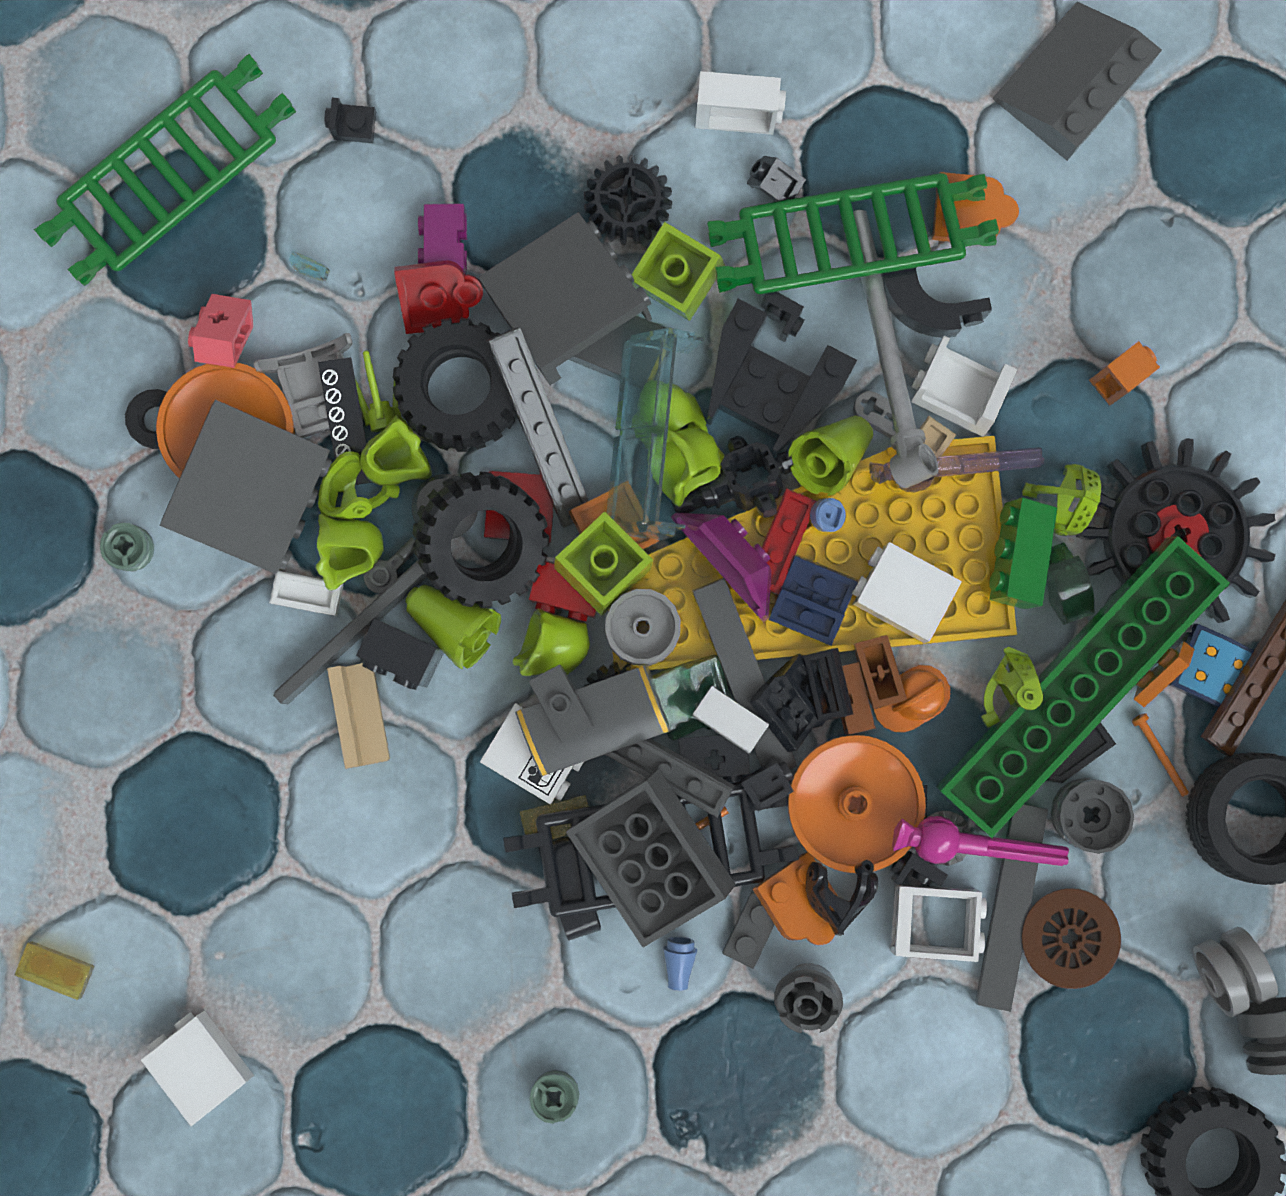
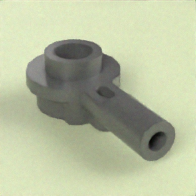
(385, 572)

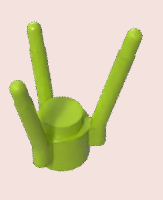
(380, 411)

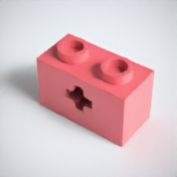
(221, 330)

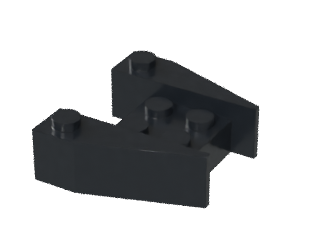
(767, 390)

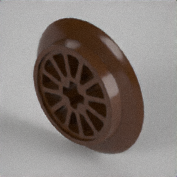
(1107, 944)

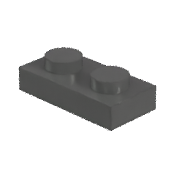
(749, 933)

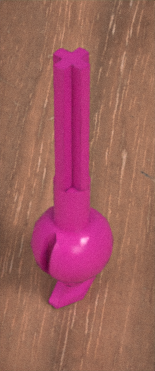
(939, 841)

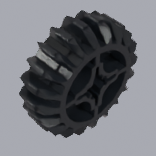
(640, 200)

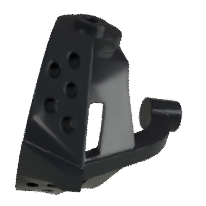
(844, 911)

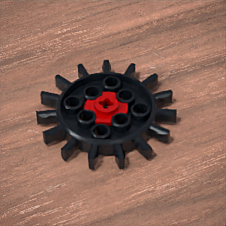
(1168, 516)

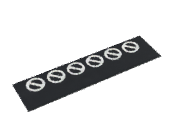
(343, 409)

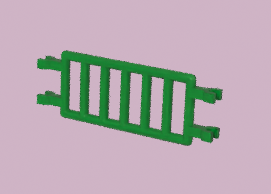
(86, 269)
(753, 273)

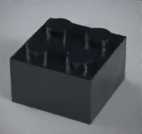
(397, 652)

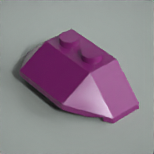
(731, 556)

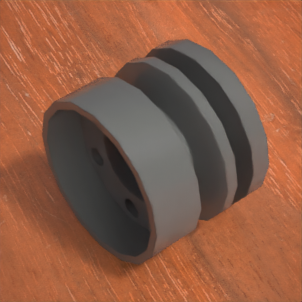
(1111, 811)
(1268, 1027)

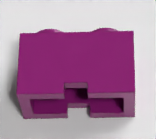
(442, 231)

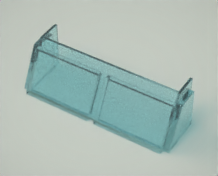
(643, 428)

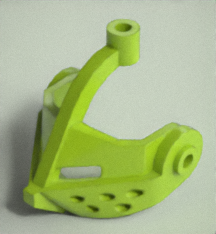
(342, 478)
(1072, 522)
(1018, 685)

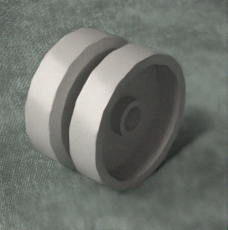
(624, 618)
(1235, 971)

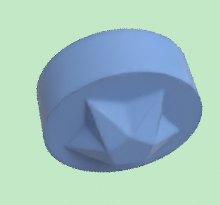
(827, 515)

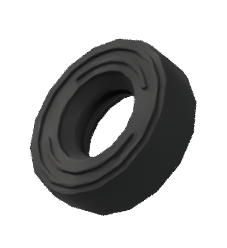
(135, 416)

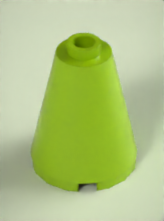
(830, 454)
(453, 627)

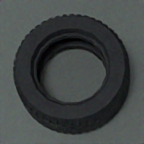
(1208, 812)

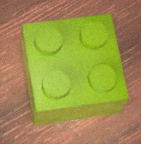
(677, 271)
(603, 563)

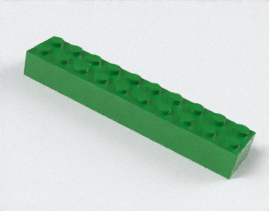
(1083, 684)

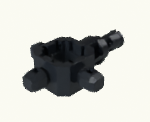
(726, 489)

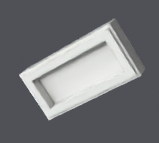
(305, 593)
(730, 720)

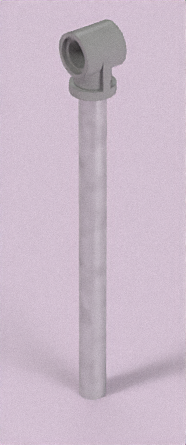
(913, 459)

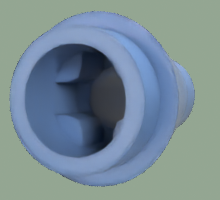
(679, 961)

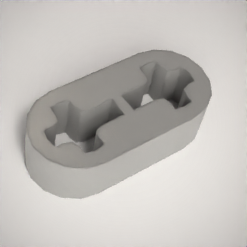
(876, 421)

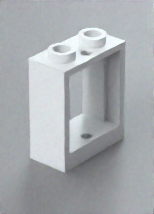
(739, 103)
(902, 915)

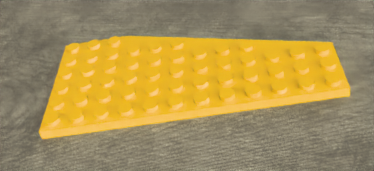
(946, 525)

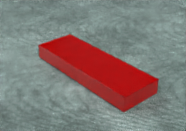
(785, 535)

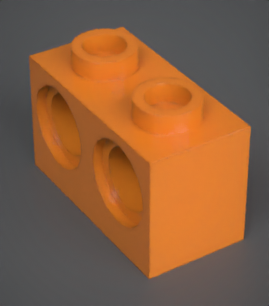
(1125, 373)

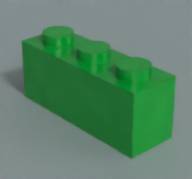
(1023, 553)

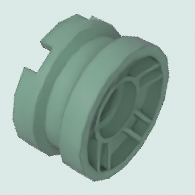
(136, 557)
(552, 1082)

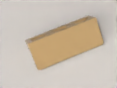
(358, 715)

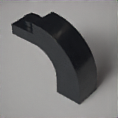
(923, 313)

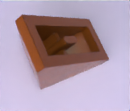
(880, 672)

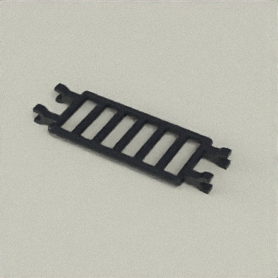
(590, 902)

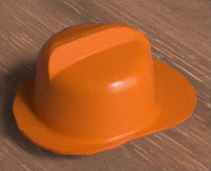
(926, 697)

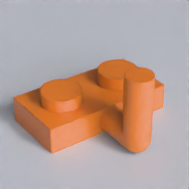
(1169, 668)

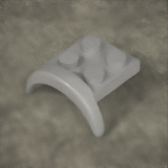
(303, 385)

